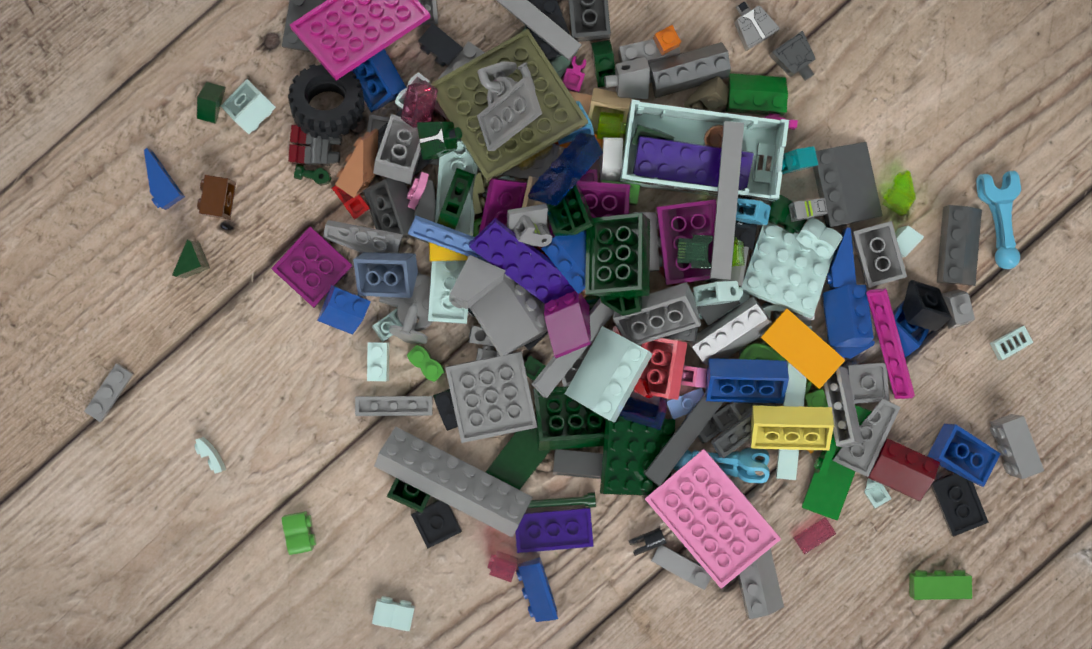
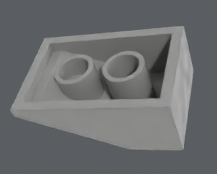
(398, 151)

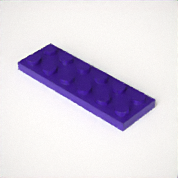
(684, 162)
(520, 262)

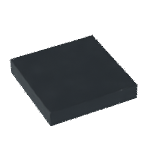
(436, 523)

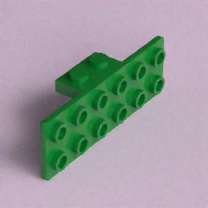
(830, 480)

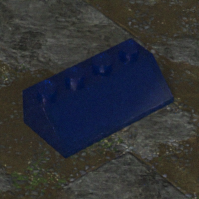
(566, 170)

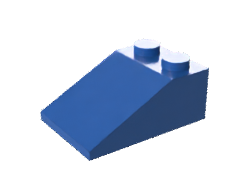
(964, 454)

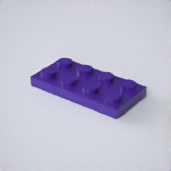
(554, 530)

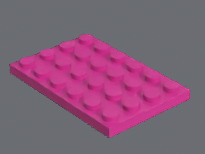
(352, 31)

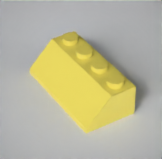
(791, 427)

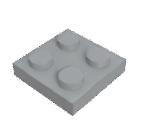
(869, 382)

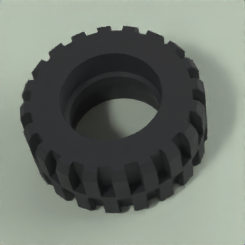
(326, 122)

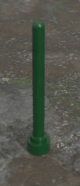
(588, 500)

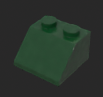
(408, 495)

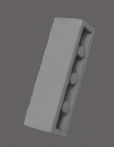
(845, 418)

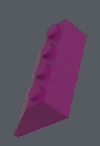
(604, 199)
(682, 222)

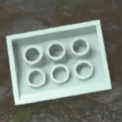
(608, 374)

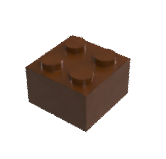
(216, 197)

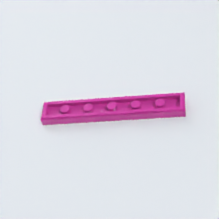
(890, 343)

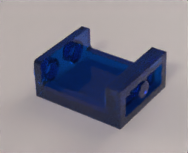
(644, 412)

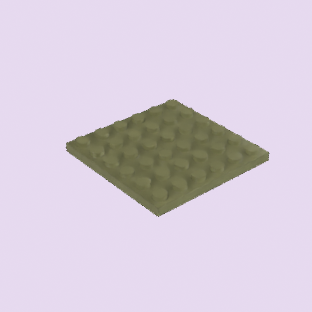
(464, 97)

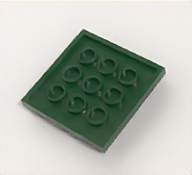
(628, 453)

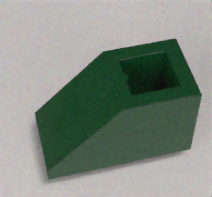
(603, 61)

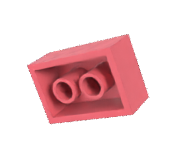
(665, 367)

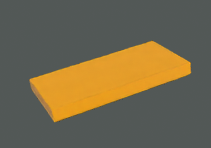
(802, 348)

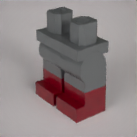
(317, 154)

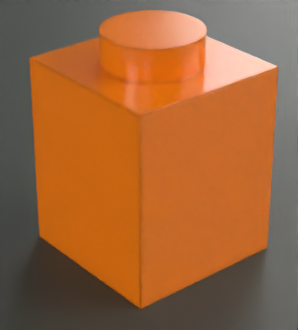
(667, 40)

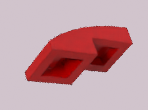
(355, 206)

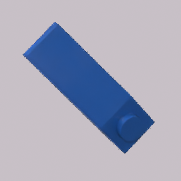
(160, 183)
(842, 265)

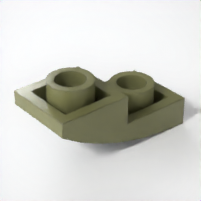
(479, 188)

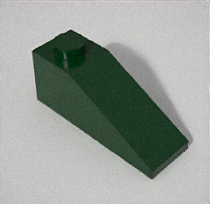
(455, 198)

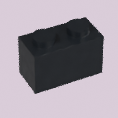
(439, 45)

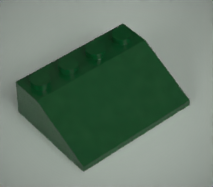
(618, 256)
(565, 422)

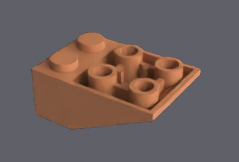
(360, 165)

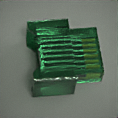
(694, 251)

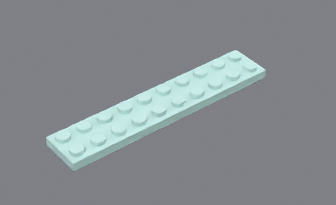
(446, 272)

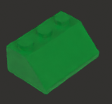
(757, 94)

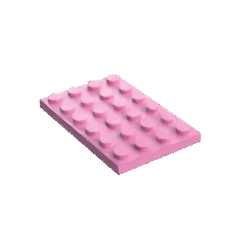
(712, 518)

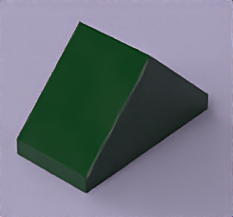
(209, 102)

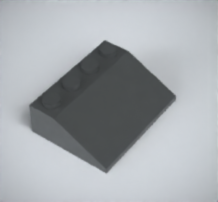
(847, 184)

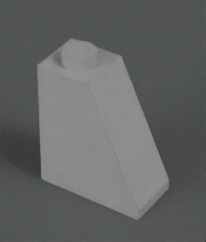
(475, 282)

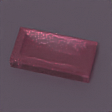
(814, 535)

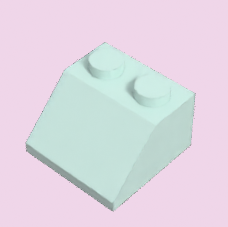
(248, 106)

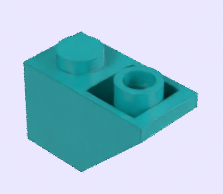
(799, 160)

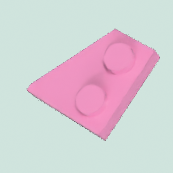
(417, 189)

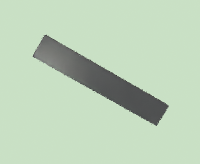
(681, 440)

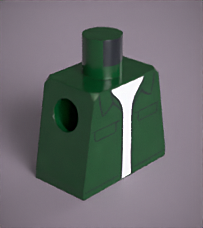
(437, 138)

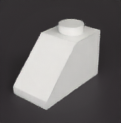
(611, 159)

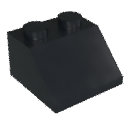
(925, 306)

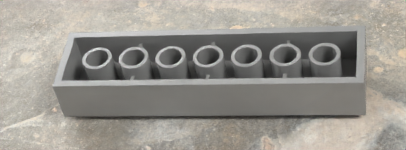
(453, 481)

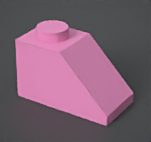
(694, 376)

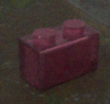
(419, 103)
(502, 566)

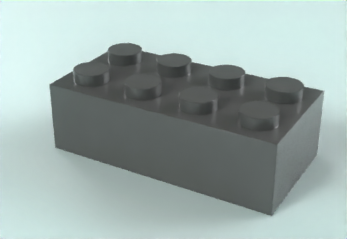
(589, 20)

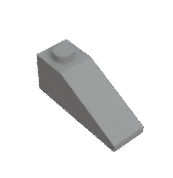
(681, 566)

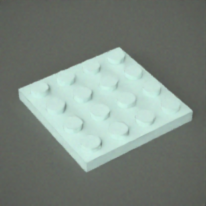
(785, 271)

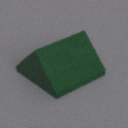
(191, 260)

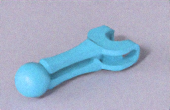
(1001, 204)
(737, 464)

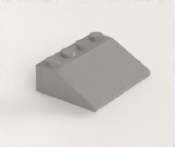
(509, 316)

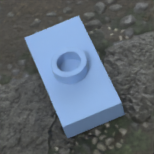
(684, 403)

